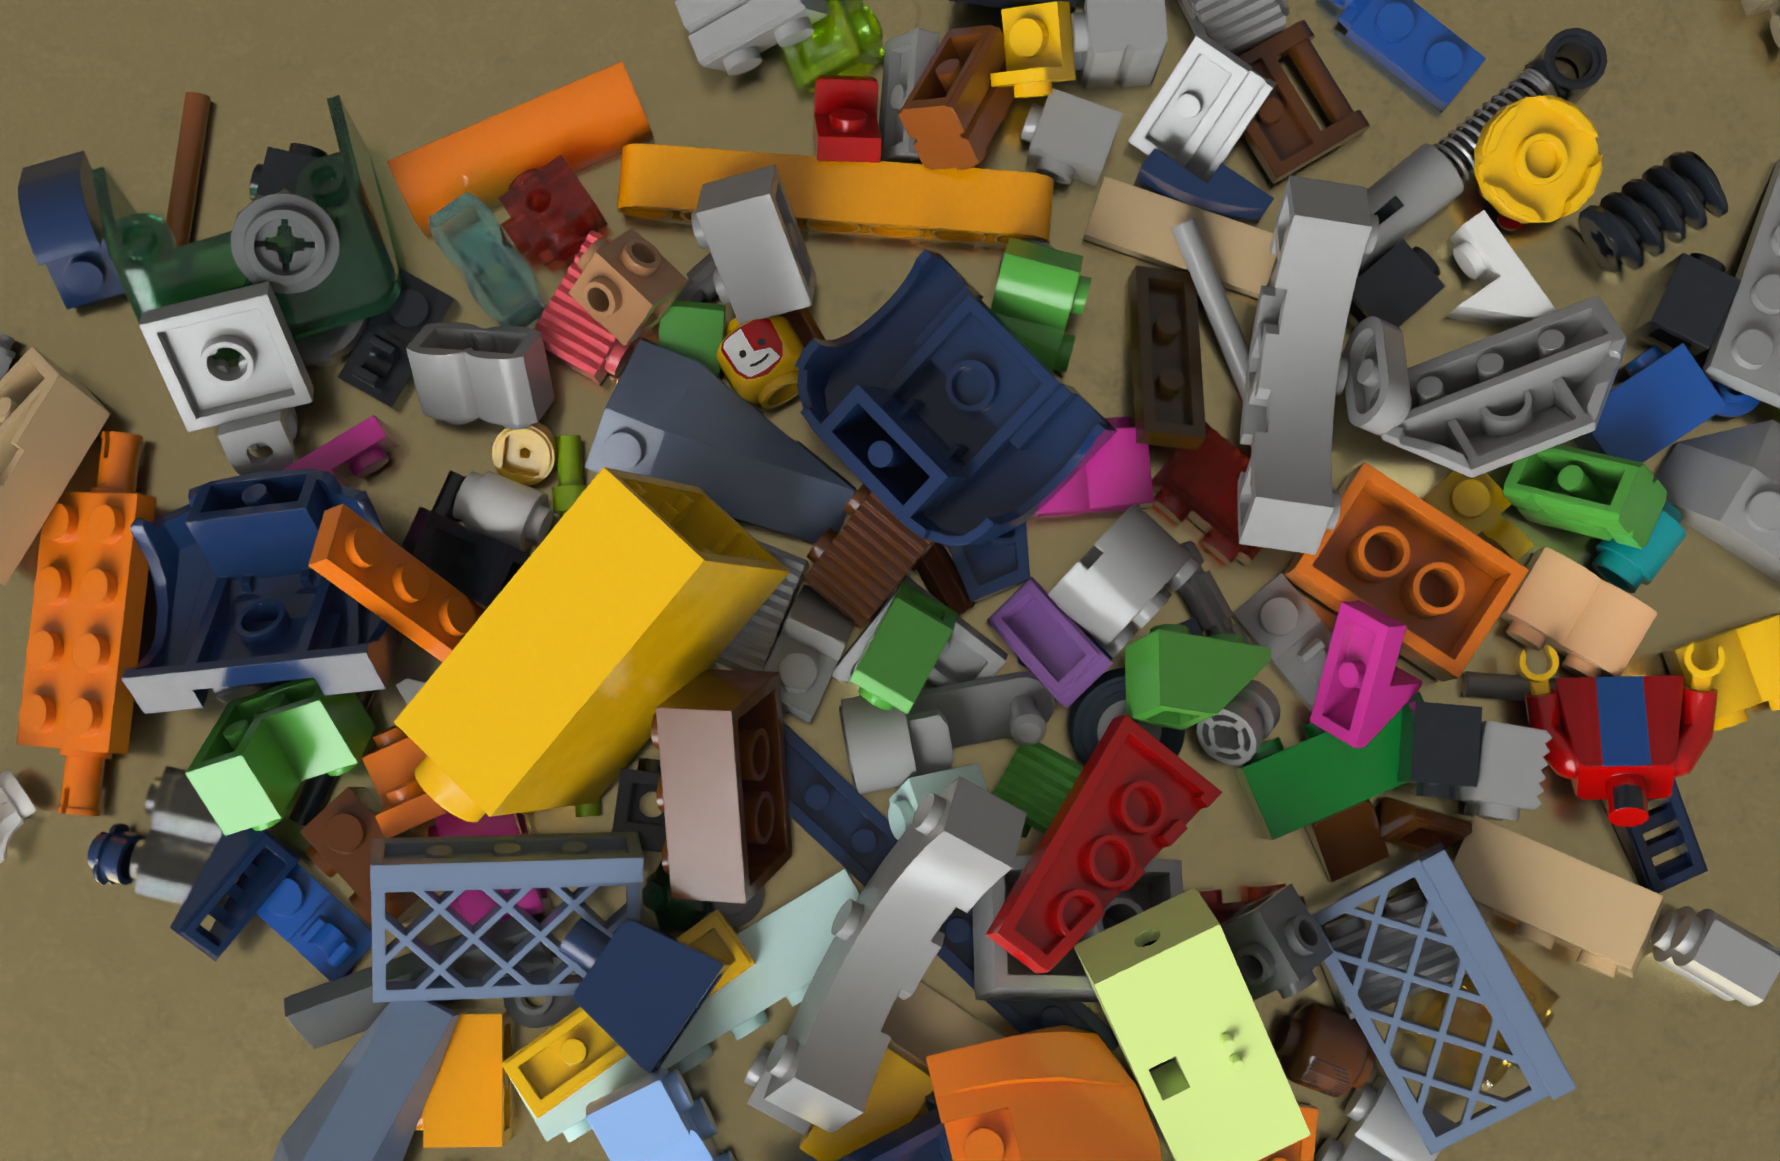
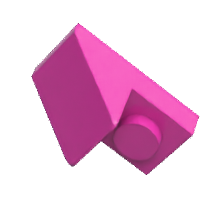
(353, 452)
(1360, 675)

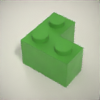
(271, 746)

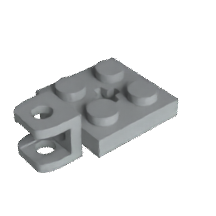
(246, 401)

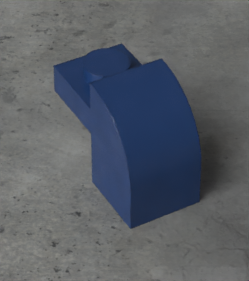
(67, 229)

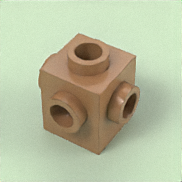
(626, 285)

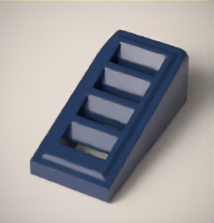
(1681, 834)
(260, 865)

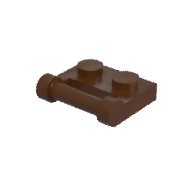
(1283, 129)

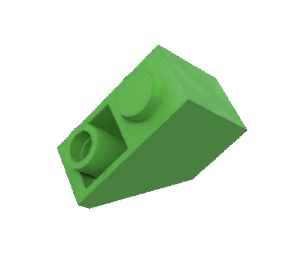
(903, 649)
(1186, 677)

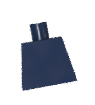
(641, 985)

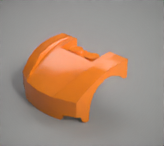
(1042, 1100)

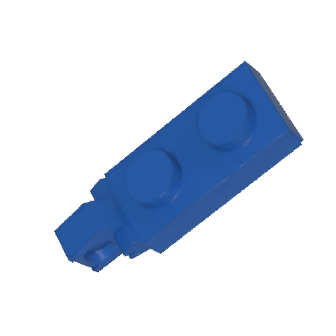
(1411, 46)

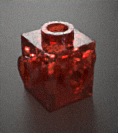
(550, 212)

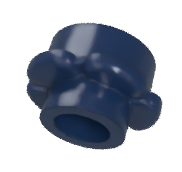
(111, 855)

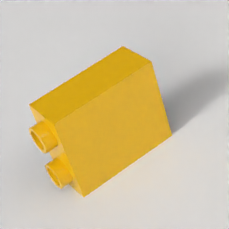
(584, 646)

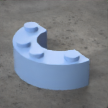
(655, 1122)

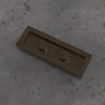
(1166, 358)

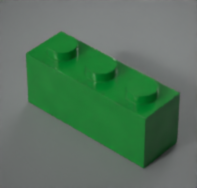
(1317, 776)

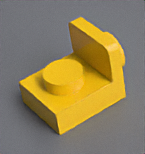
(1036, 49)

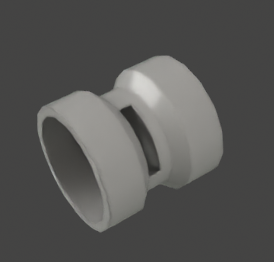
(1241, 725)

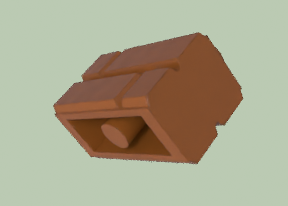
(953, 103)

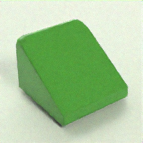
(694, 330)

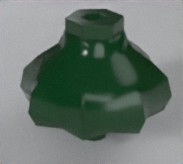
(668, 912)

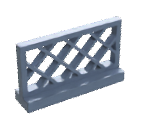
(492, 865)
(1491, 976)

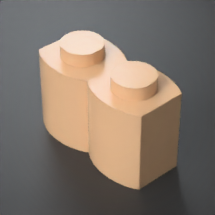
(1577, 616)

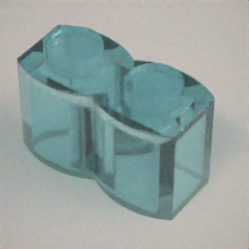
(484, 256)

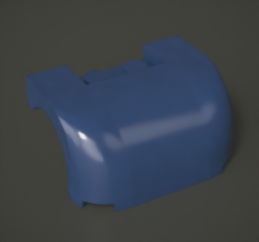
(947, 411)

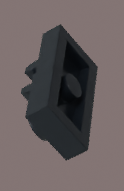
(380, 358)

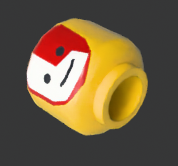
(761, 360)

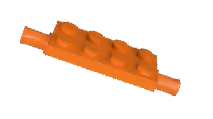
(87, 624)

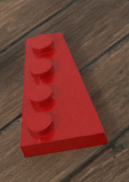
(1108, 829)

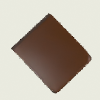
(1419, 826)
(1348, 840)

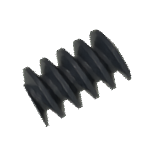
(1650, 208)

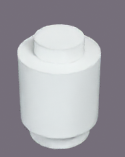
(503, 509)

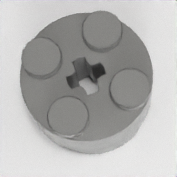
(1123, 579)

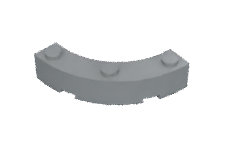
(1299, 365)
(885, 946)

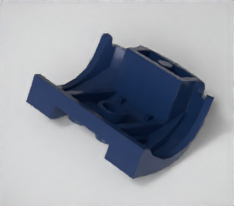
(243, 599)

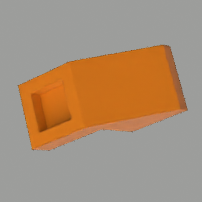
(392, 773)

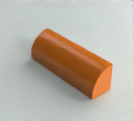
(579, 121)

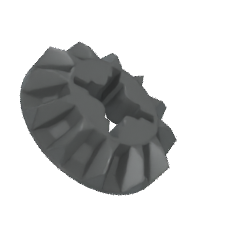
(262, 259)

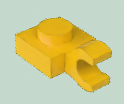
(1477, 507)

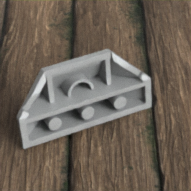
(1513, 390)
(1730, 490)

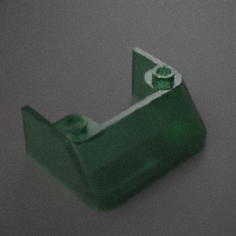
(341, 183)

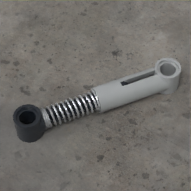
(1435, 172)

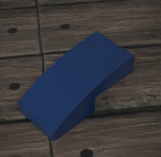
(1224, 194)

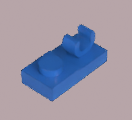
(317, 923)

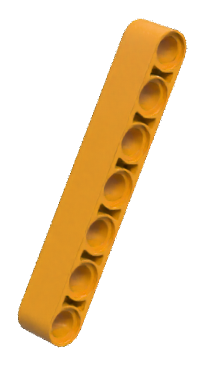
(848, 196)

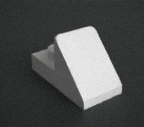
(1509, 289)

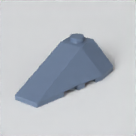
(690, 428)
(376, 1091)

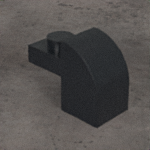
(462, 556)

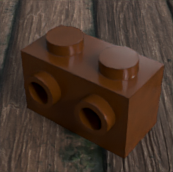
(342, 845)

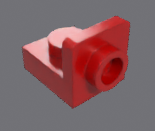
(846, 119)

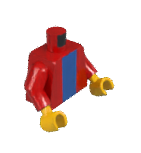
(1623, 733)

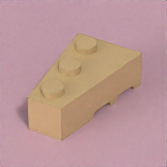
(44, 436)
(1558, 898)

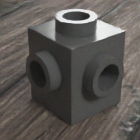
(1276, 944)

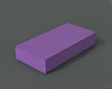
(1049, 642)

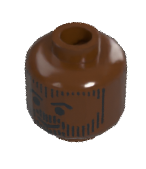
(1324, 1050)

